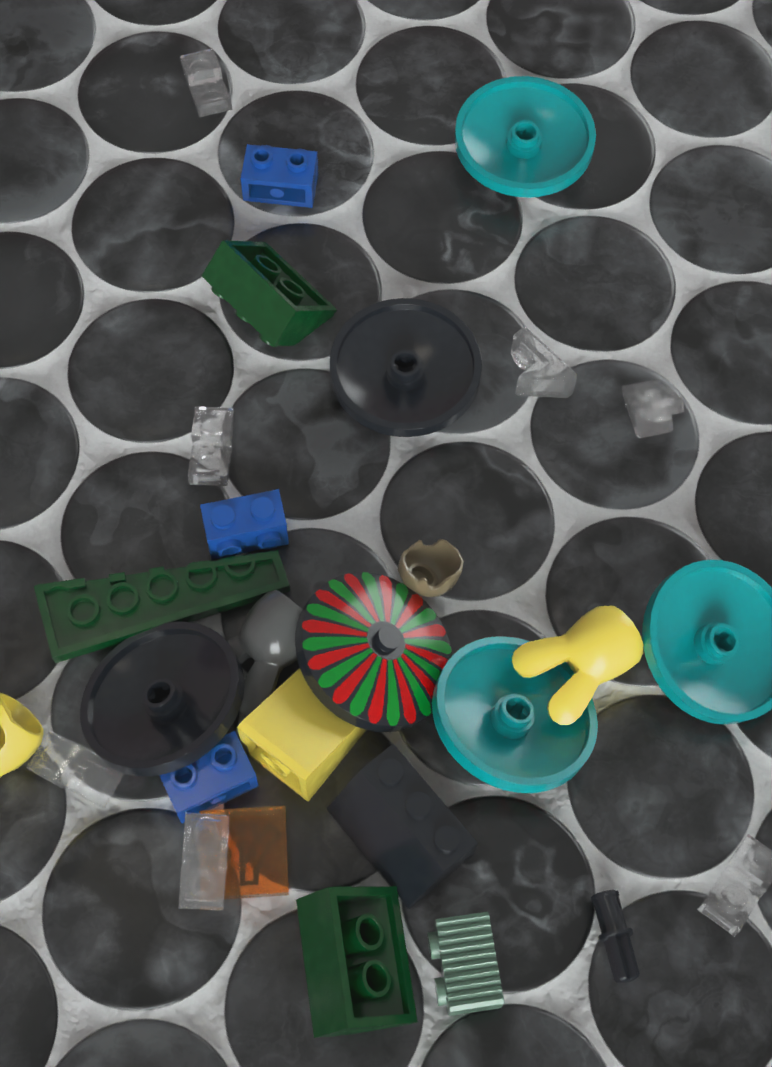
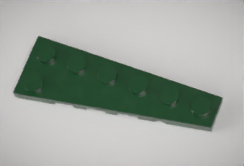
(106, 611)

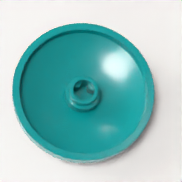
(525, 136)
(712, 641)
(501, 722)

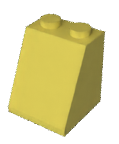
(297, 736)

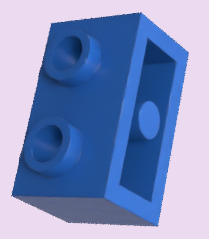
(279, 175)
(244, 524)
(211, 779)

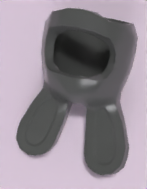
(270, 641)

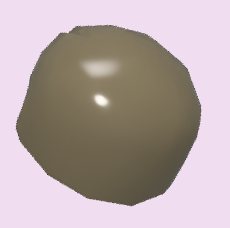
(430, 568)

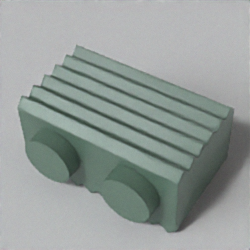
(467, 964)

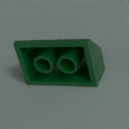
(266, 292)
(355, 960)

